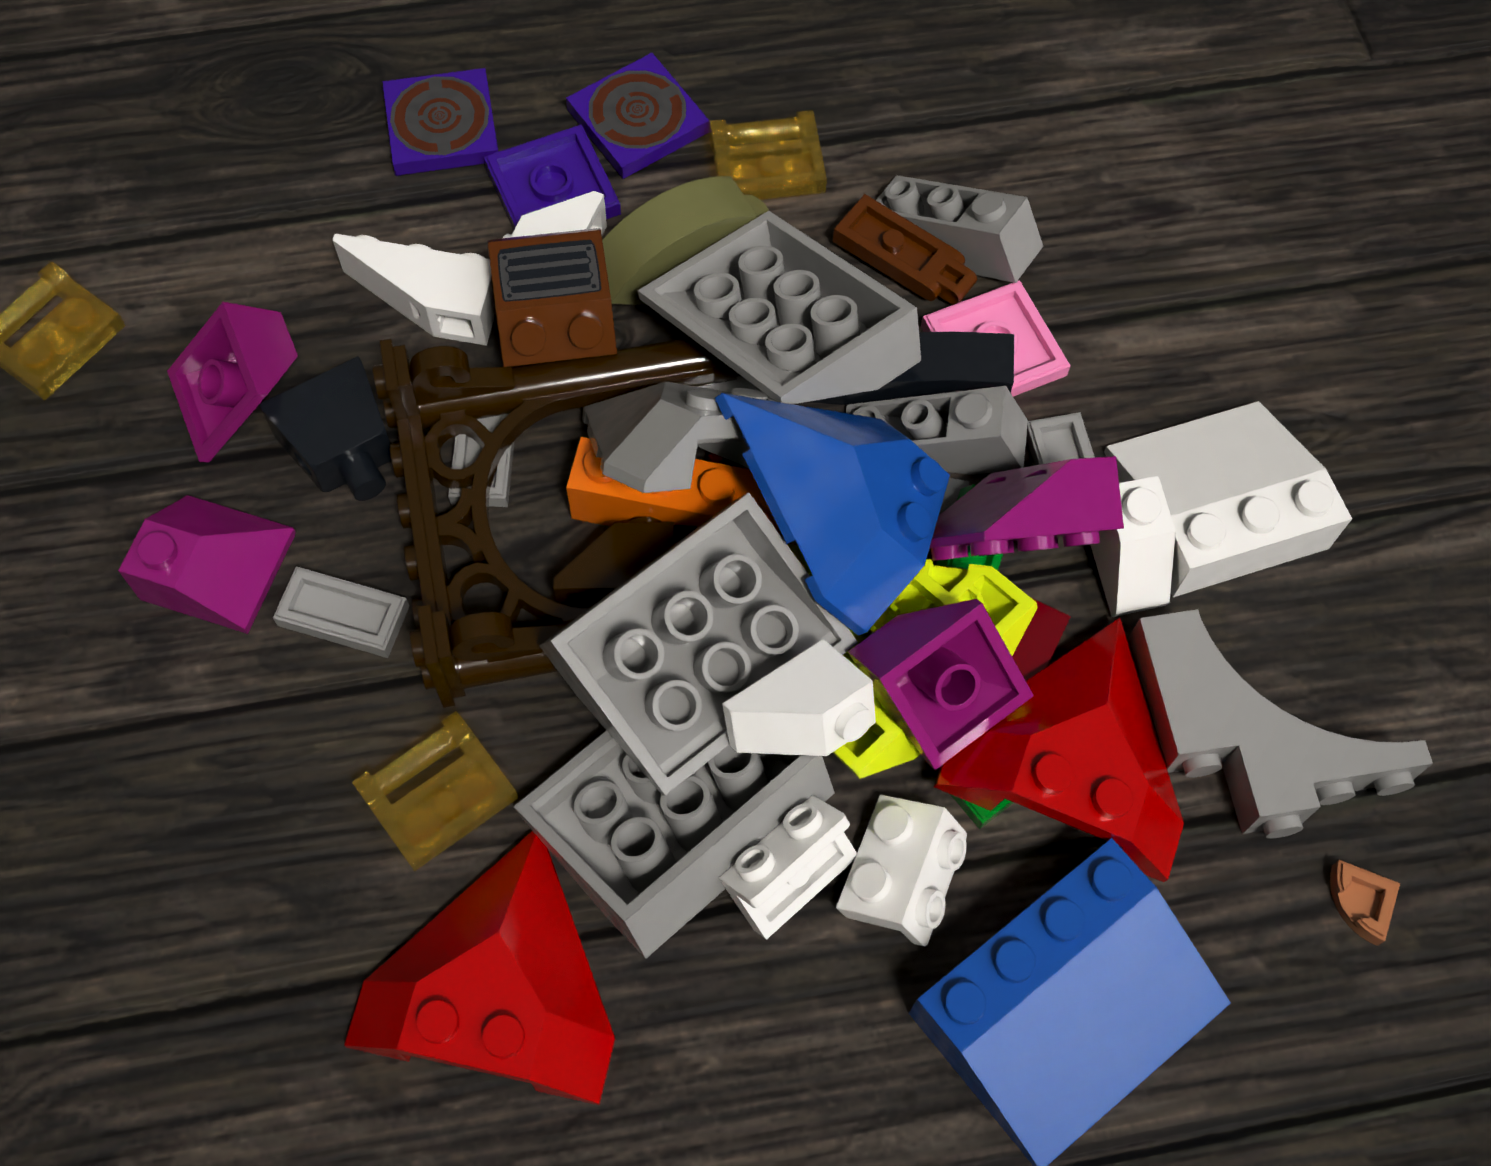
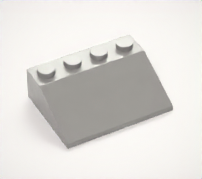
(789, 314)
(690, 637)
(658, 856)

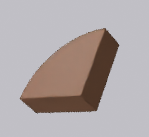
(1363, 900)

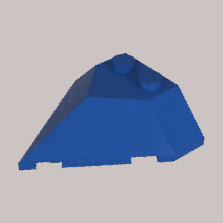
(848, 495)

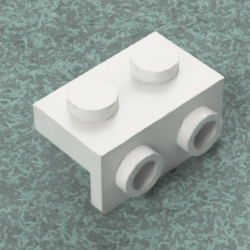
(790, 865)
(904, 868)

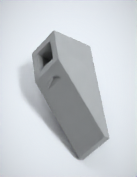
(986, 226)
(960, 429)

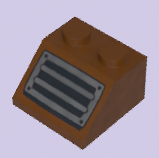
(552, 297)

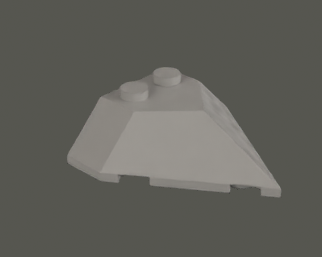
(654, 434)

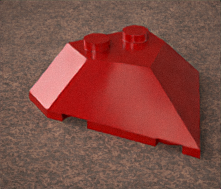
(1081, 755)
(495, 986)

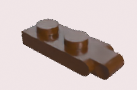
(904, 252)

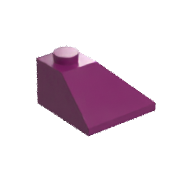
(229, 372)
(206, 561)
(942, 676)

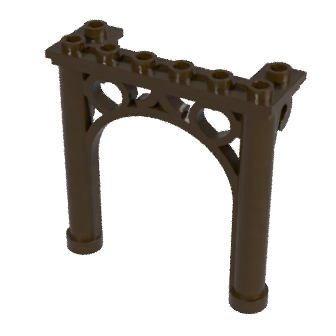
(449, 396)

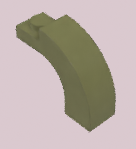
(672, 231)

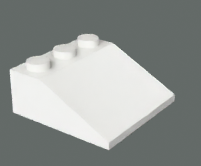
(1236, 494)

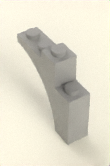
(1271, 760)

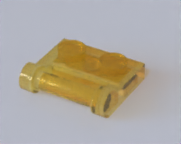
(770, 167)
(62, 338)
(445, 804)

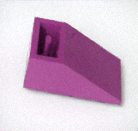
(1032, 508)

